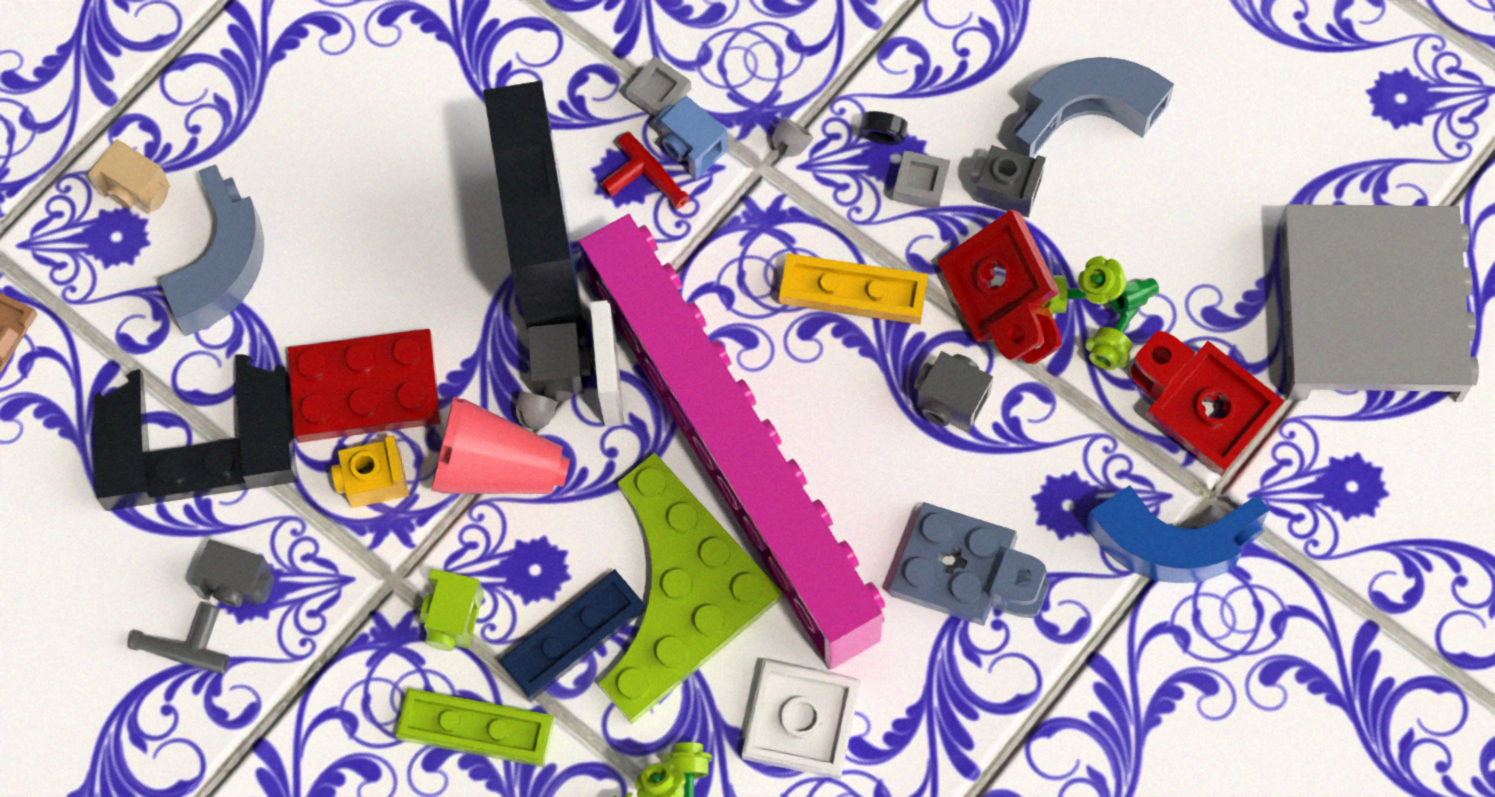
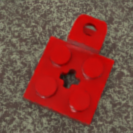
(1007, 312)
(1184, 381)

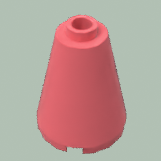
(494, 456)

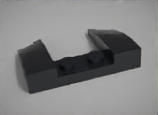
(134, 476)

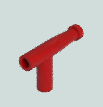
(642, 163)

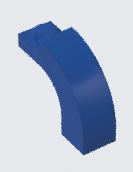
(1172, 553)

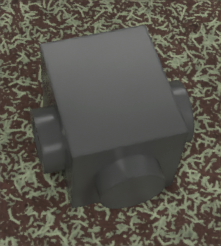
(953, 391)

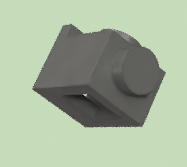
(1010, 192)
(232, 575)

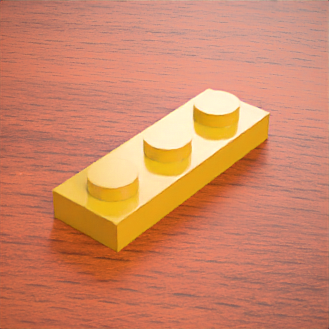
(853, 288)

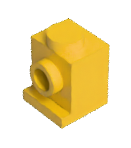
(382, 484)

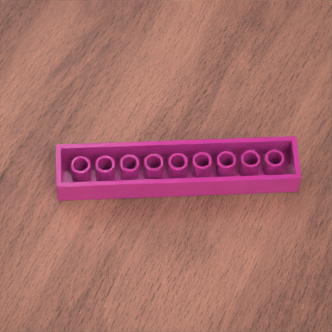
(733, 443)

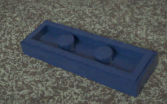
(572, 635)

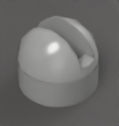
(792, 135)
(534, 410)

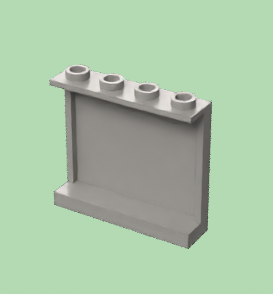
(1376, 299)

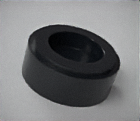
(883, 127)

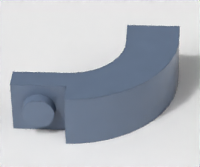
(1091, 87)
(228, 270)

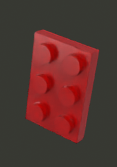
(364, 385)

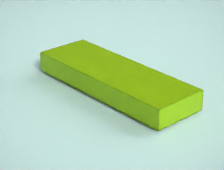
(475, 727)

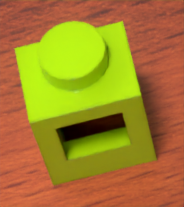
(451, 610)

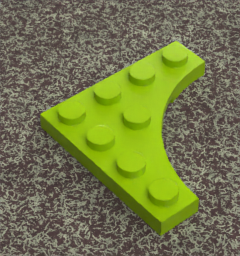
(699, 593)

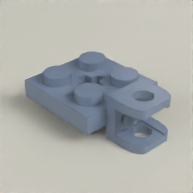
(989, 578)

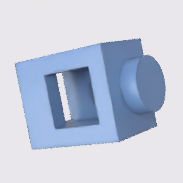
(692, 135)

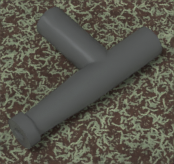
(192, 653)

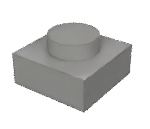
(658, 87)
(921, 179)

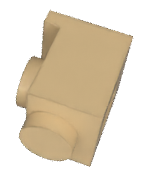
(130, 178)

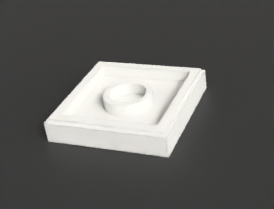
(607, 363)
(801, 719)

